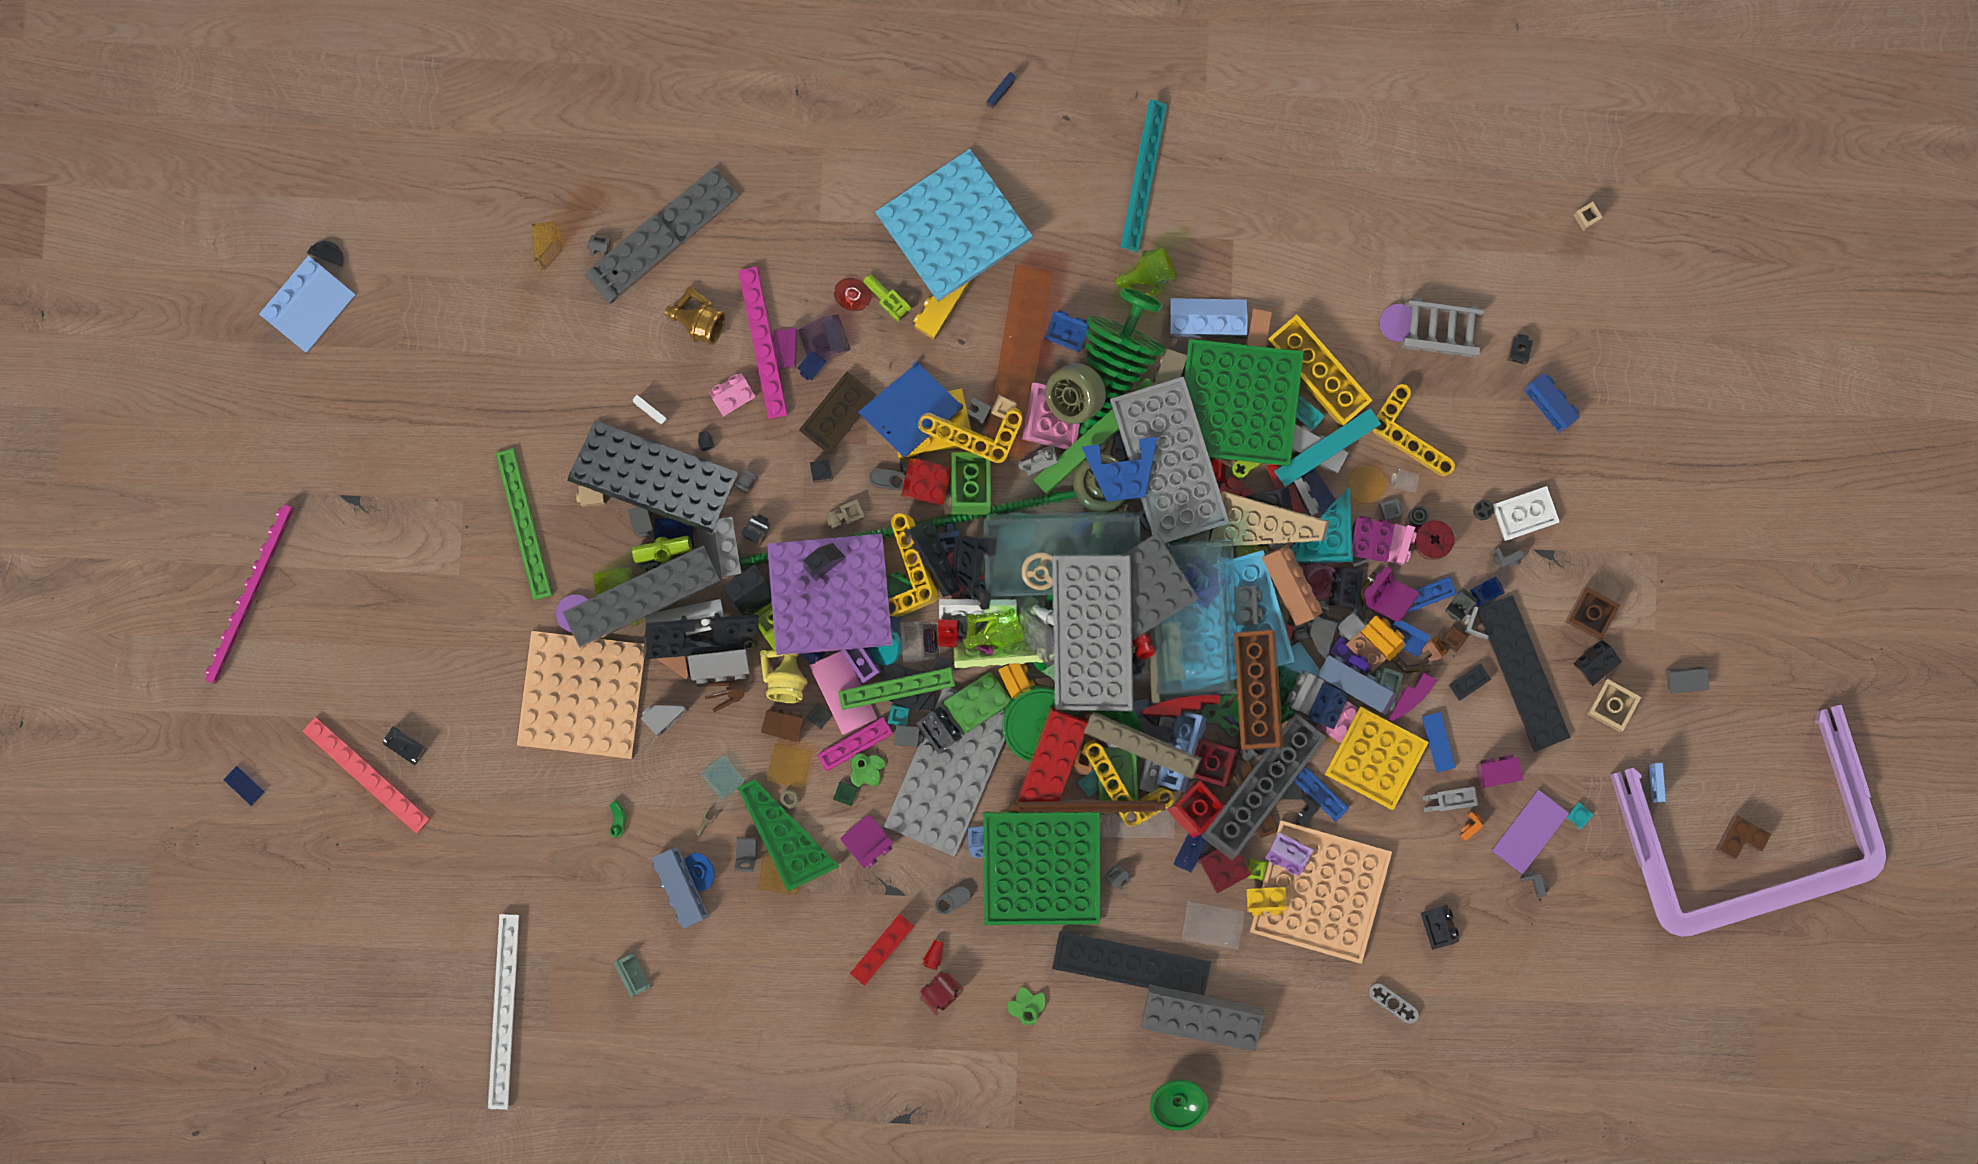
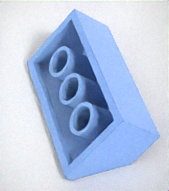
(1208, 318)
(1189, 730)

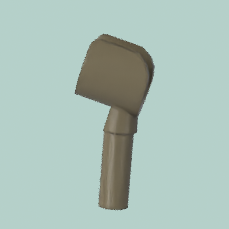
(704, 823)

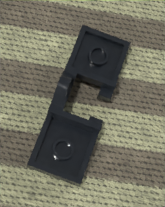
(728, 634)

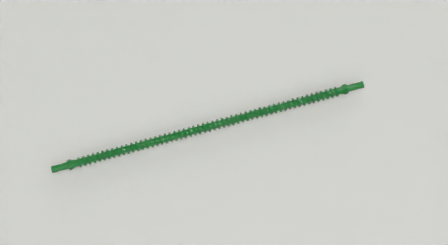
(1055, 497)

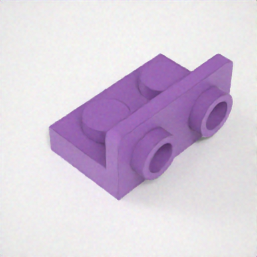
(1289, 854)

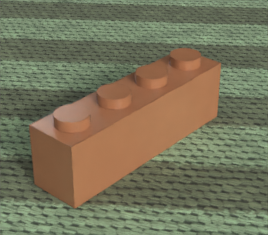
(1292, 584)

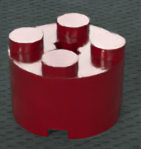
(1434, 529)
(940, 992)

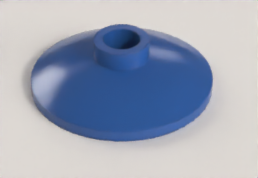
(700, 870)

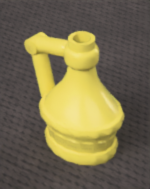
(786, 681)

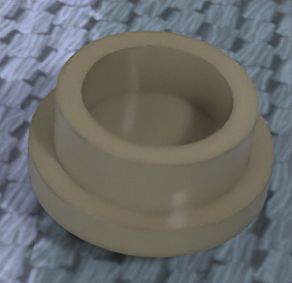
(789, 798)

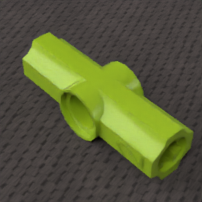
(662, 549)

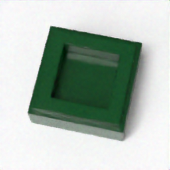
(845, 793)

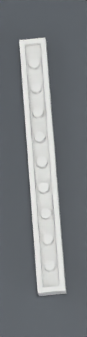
(503, 1012)

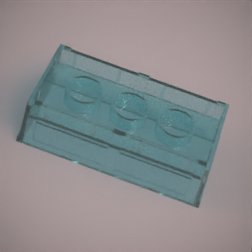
(1053, 534)
(1198, 642)

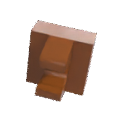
(1436, 647)

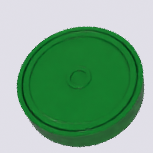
(1025, 718)

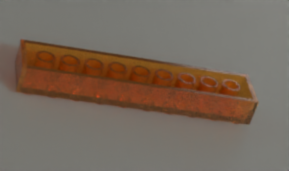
(1020, 349)

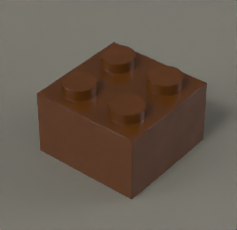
(1592, 613)

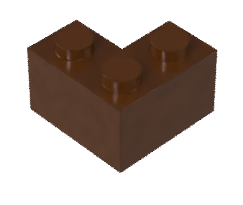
(783, 725)
(1739, 833)

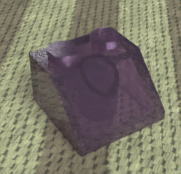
(825, 337)

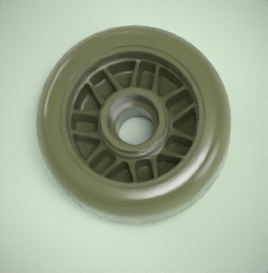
(1075, 393)
(1088, 491)

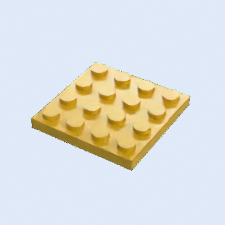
(1376, 758)

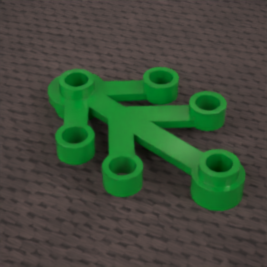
(1232, 711)

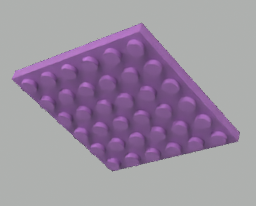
(838, 610)

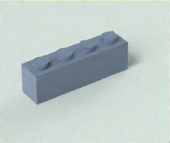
(1357, 685)
(679, 887)

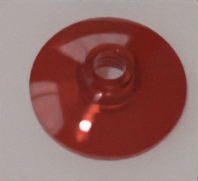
(852, 288)

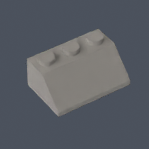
(722, 548)
(719, 666)

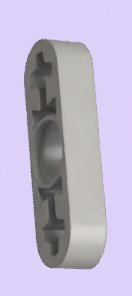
(1378, 999)

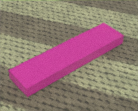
(855, 744)

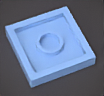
(1657, 783)

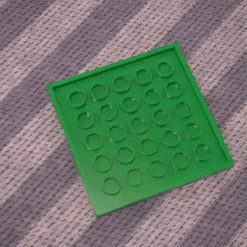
(1245, 399)
(1041, 868)

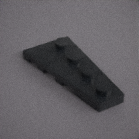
(934, 557)

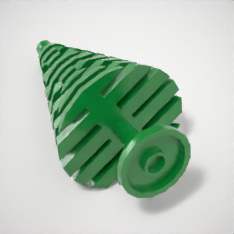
(1119, 350)

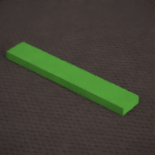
(896, 688)

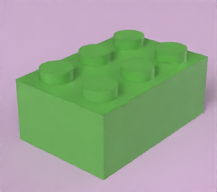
(970, 484)

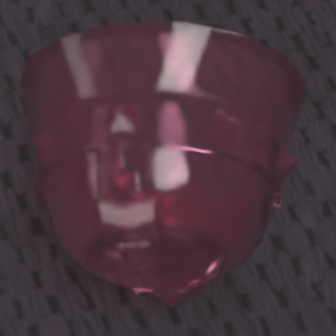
(1319, 578)

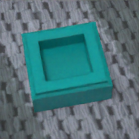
(898, 715)

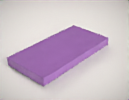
(1530, 832)

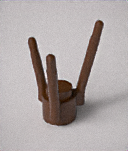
(734, 690)

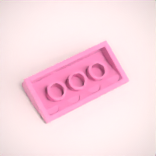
(835, 675)

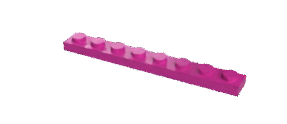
(763, 343)

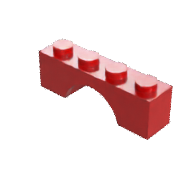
(881, 949)

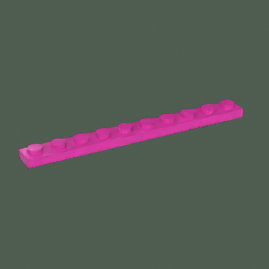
(245, 601)

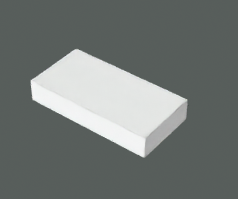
(650, 410)

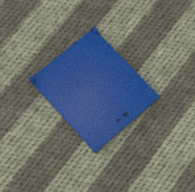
(903, 404)

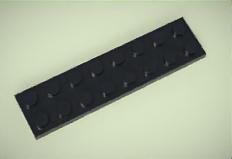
(1523, 673)
(1129, 964)

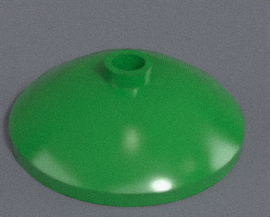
(1182, 1112)

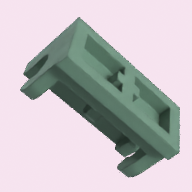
(632, 975)

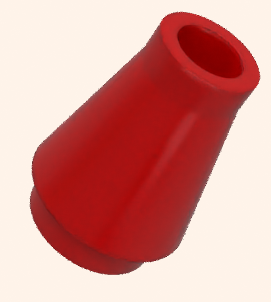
(933, 956)

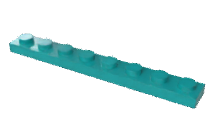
(1143, 176)

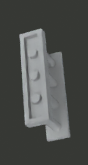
(1448, 347)

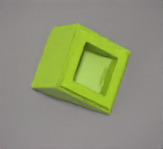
(1257, 869)

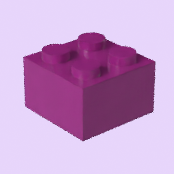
(1500, 772)

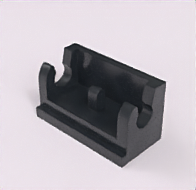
(404, 745)

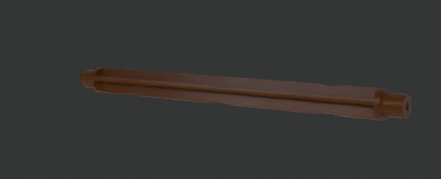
(1088, 806)

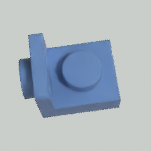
(975, 841)

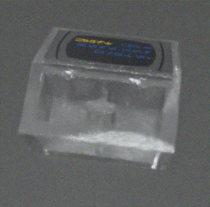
(919, 641)

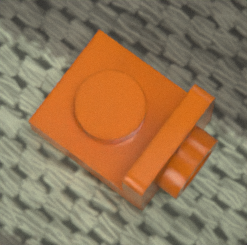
(1469, 830)

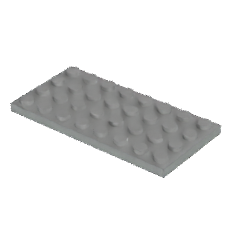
(1182, 483)
(1092, 632)
(946, 787)

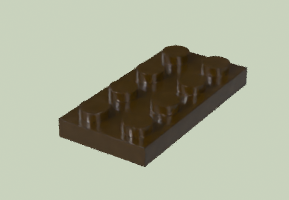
(837, 412)

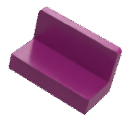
(785, 347)

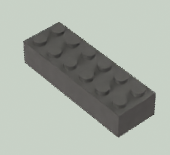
(1202, 1017)

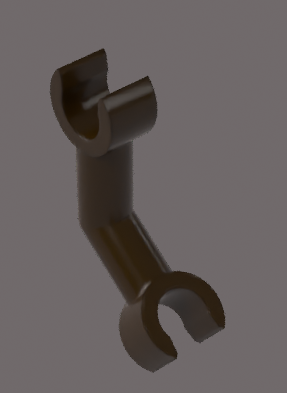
(1368, 582)
(1410, 668)

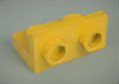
(1266, 899)

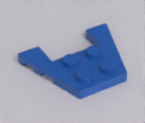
(1126, 478)

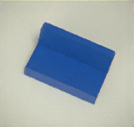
(1414, 638)

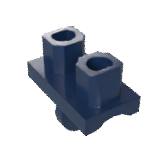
(948, 538)

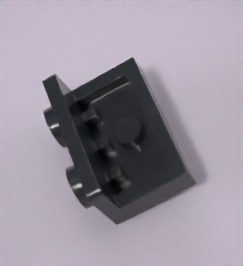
(1597, 662)

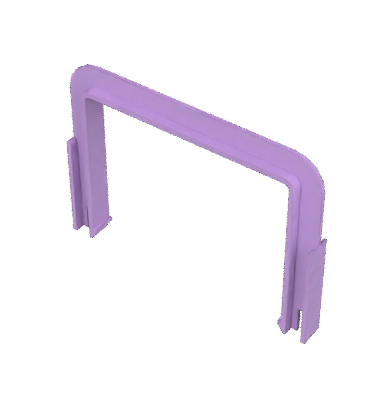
(1860, 814)

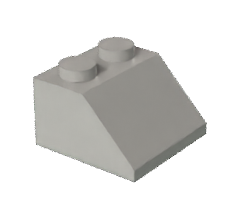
(661, 718)

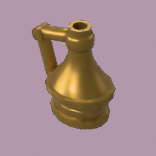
(702, 322)

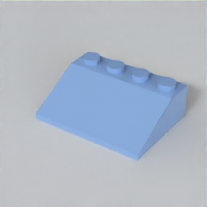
(307, 304)

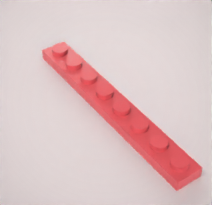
(366, 775)

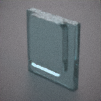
(722, 777)

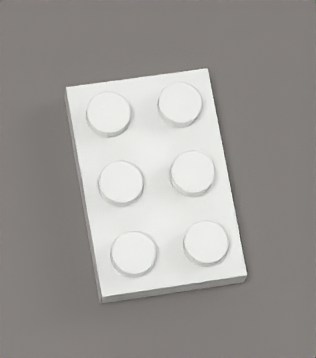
(1525, 513)

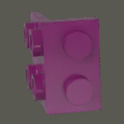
(1372, 538)
(1390, 596)
(867, 841)

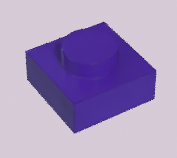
(1360, 662)

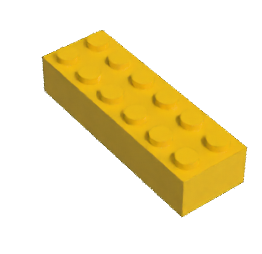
(1322, 372)

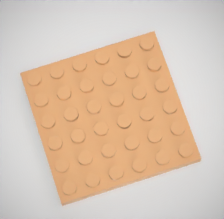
(581, 695)
(1331, 899)

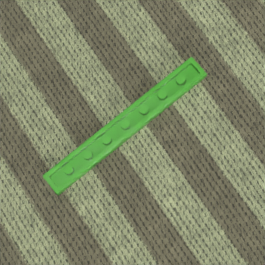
(1074, 455)
(523, 524)

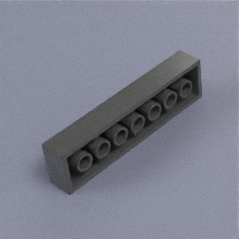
(641, 596)
(1263, 787)

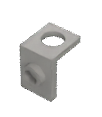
(1469, 619)

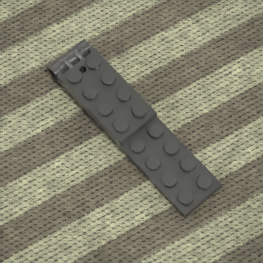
(661, 235)

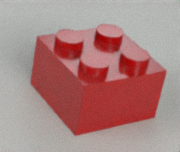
(926, 482)
(1195, 809)

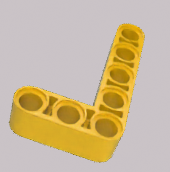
(974, 437)
(1407, 437)
(913, 570)
(1119, 789)

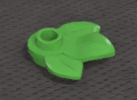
(868, 772)
(1025, 1003)

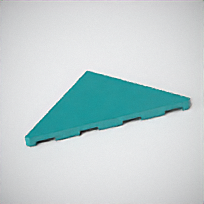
(1338, 538)

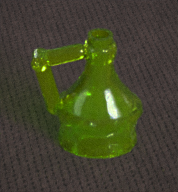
(1152, 269)
(1000, 631)

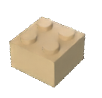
(1613, 705)

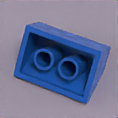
(1552, 402)

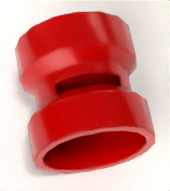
(1143, 646)

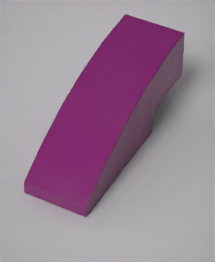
(1412, 696)

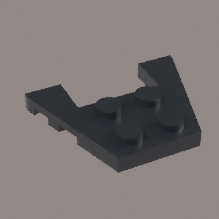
(967, 565)
(897, 671)

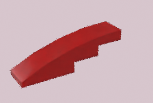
(1173, 707)

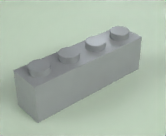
(1305, 439)

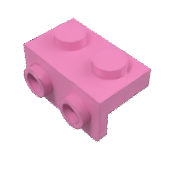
(731, 394)
(1400, 544)
(1343, 724)

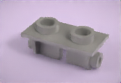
(1039, 460)

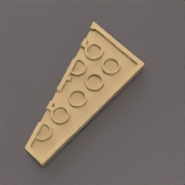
(1262, 523)

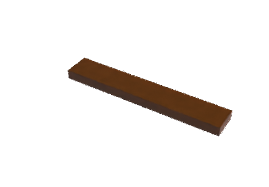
(1241, 771)

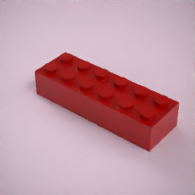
(1052, 757)

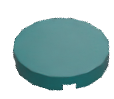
(887, 654)

